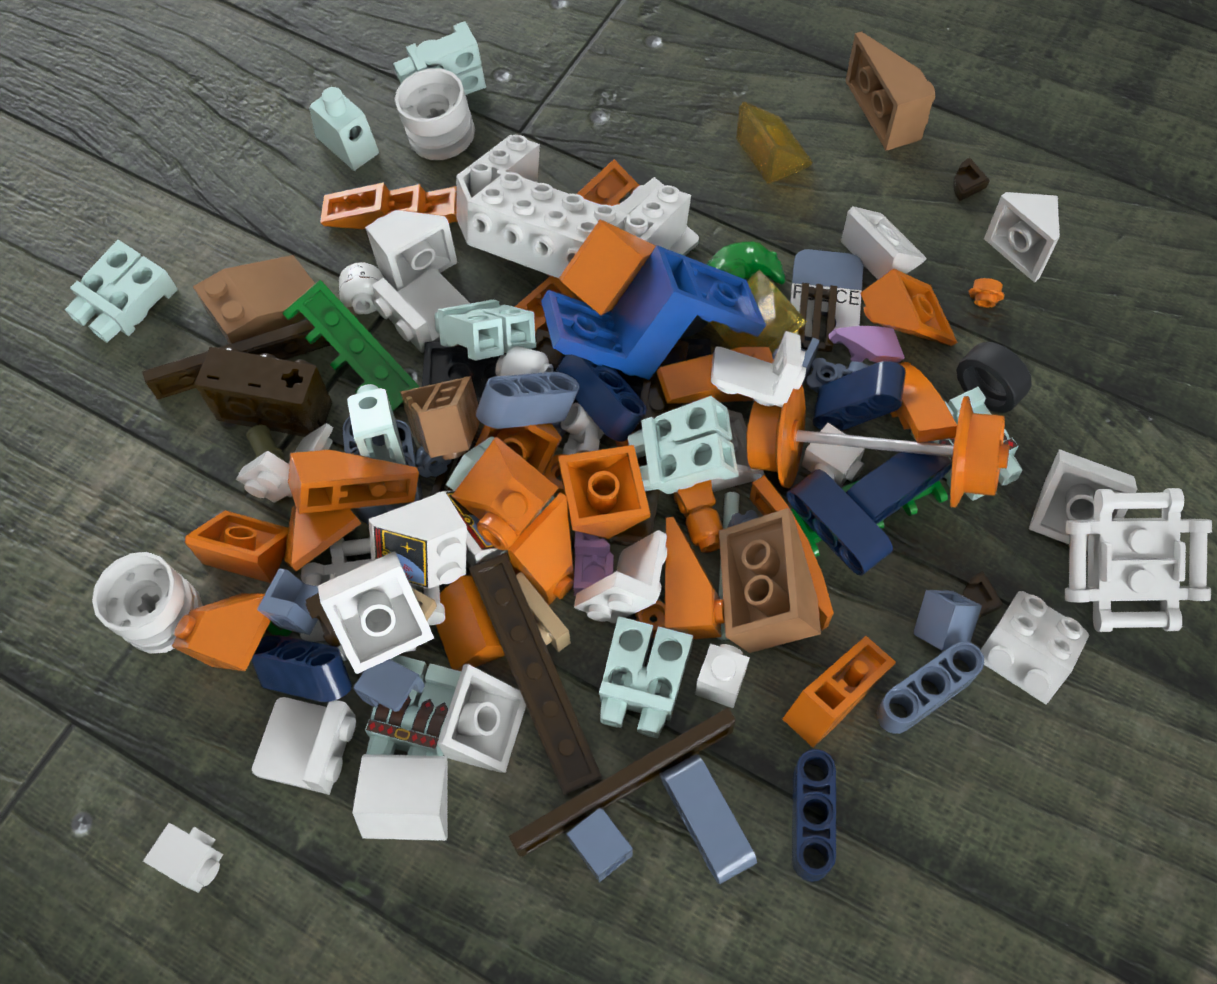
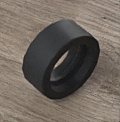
(1001, 364)

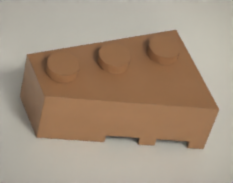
(443, 416)

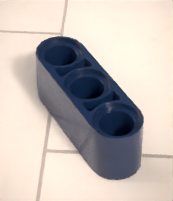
(860, 396)
(605, 397)
(897, 482)
(839, 522)
(301, 668)
(823, 796)

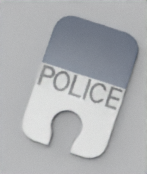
(829, 269)

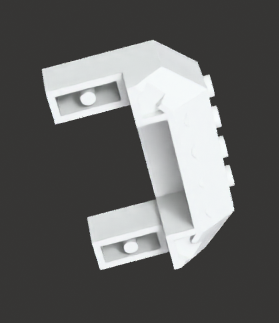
(544, 227)

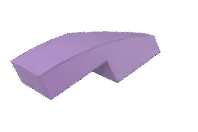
(869, 342)
(592, 560)

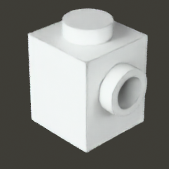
(838, 462)
(722, 674)
(185, 857)

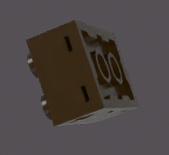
(263, 391)

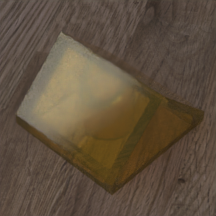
(769, 143)
(777, 314)

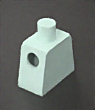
(335, 121)
(371, 417)

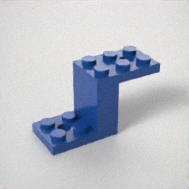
(651, 314)

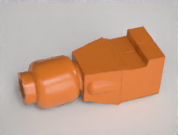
(701, 519)

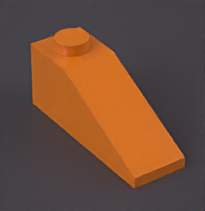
(691, 379)
(346, 481)
(690, 597)
(838, 691)

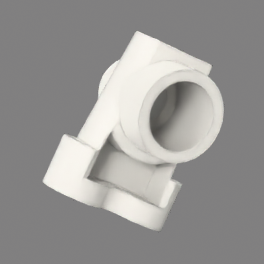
(583, 431)

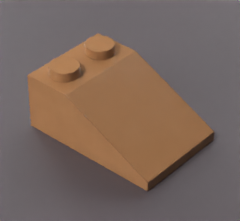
(889, 92)
(253, 296)
(767, 583)

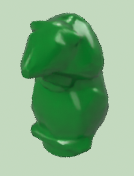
(746, 259)

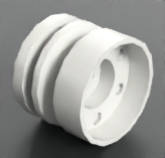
(435, 114)
(143, 601)

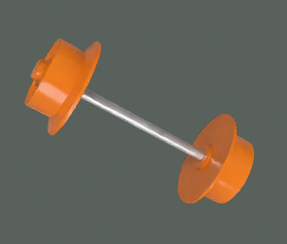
(978, 453)

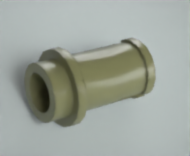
(262, 441)

